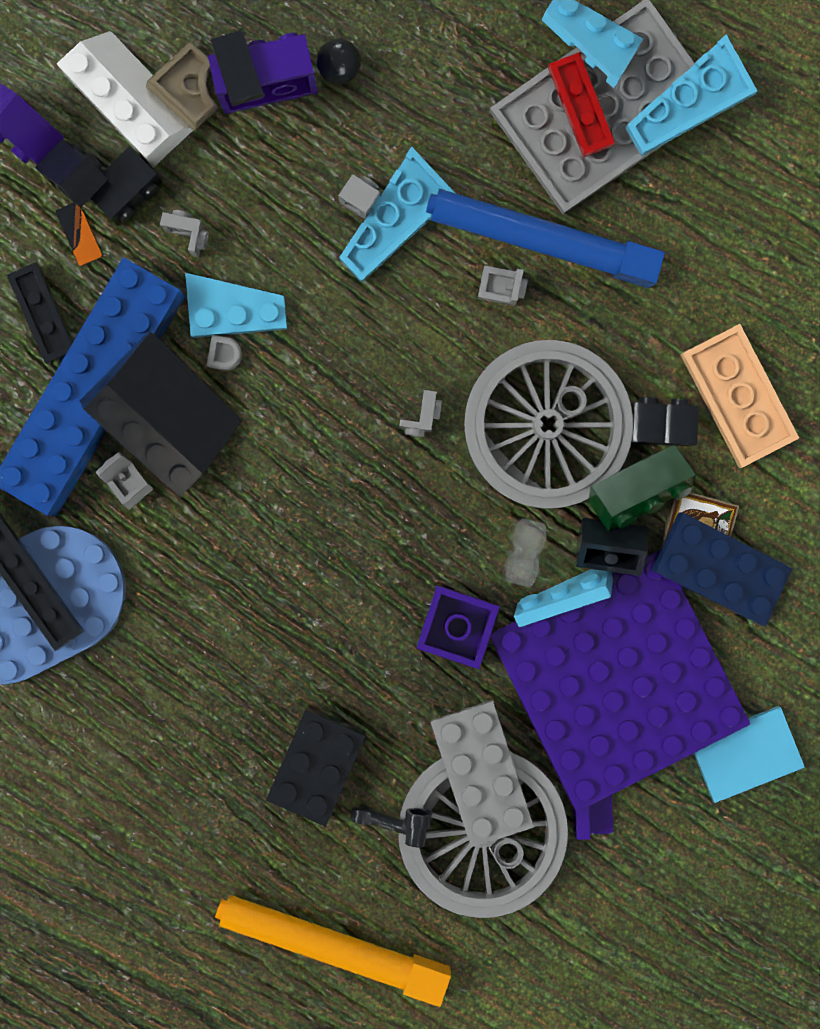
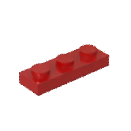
(581, 104)

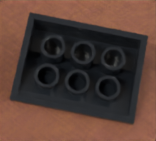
(161, 413)

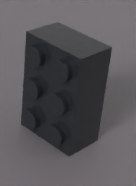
(316, 765)

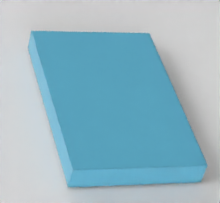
(749, 756)

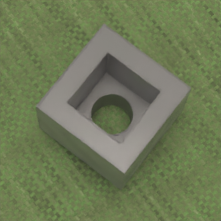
(359, 195)

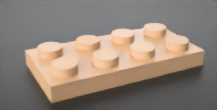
(739, 396)

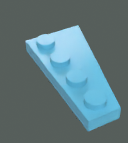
(701, 93)
(393, 216)

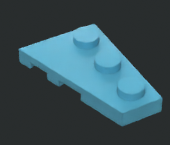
(566, 596)

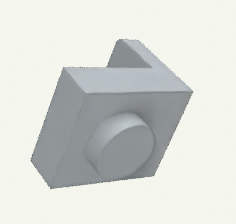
(182, 224)
(502, 285)
(430, 410)
(124, 480)

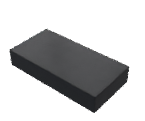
(237, 67)

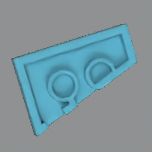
(599, 38)
(231, 309)

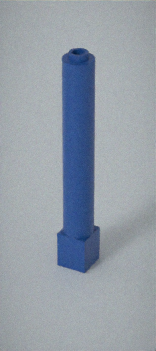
(625, 261)

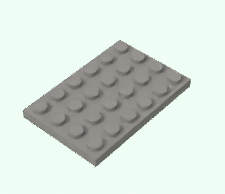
(541, 131)

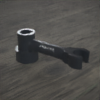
(414, 825)

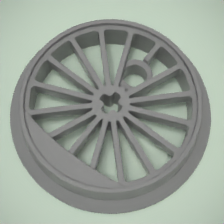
(502, 472)
(427, 792)

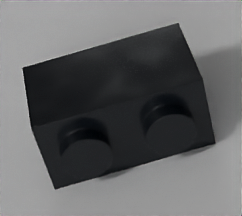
(72, 172)
(127, 186)
(613, 550)

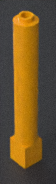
(415, 975)

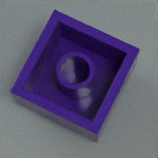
(457, 627)

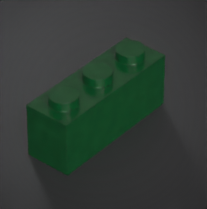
(641, 488)

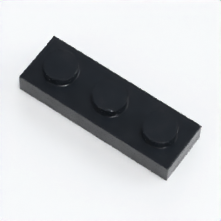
(41, 312)

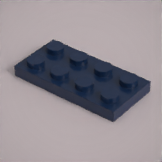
(721, 569)

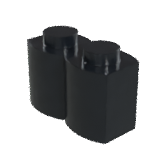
(665, 423)

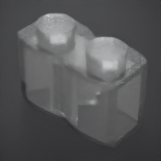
(526, 543)

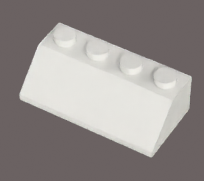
(118, 90)

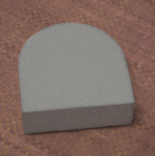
(223, 353)

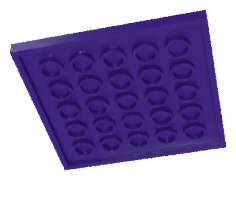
(620, 685)

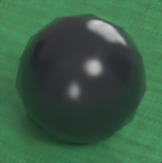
(338, 61)

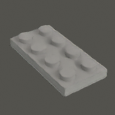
(481, 773)

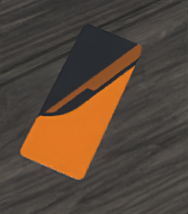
(78, 233)

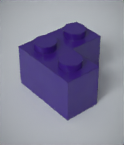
(25, 128)

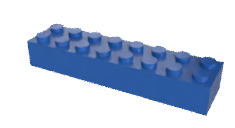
(59, 431)

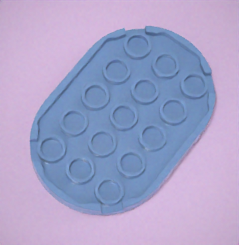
(87, 581)

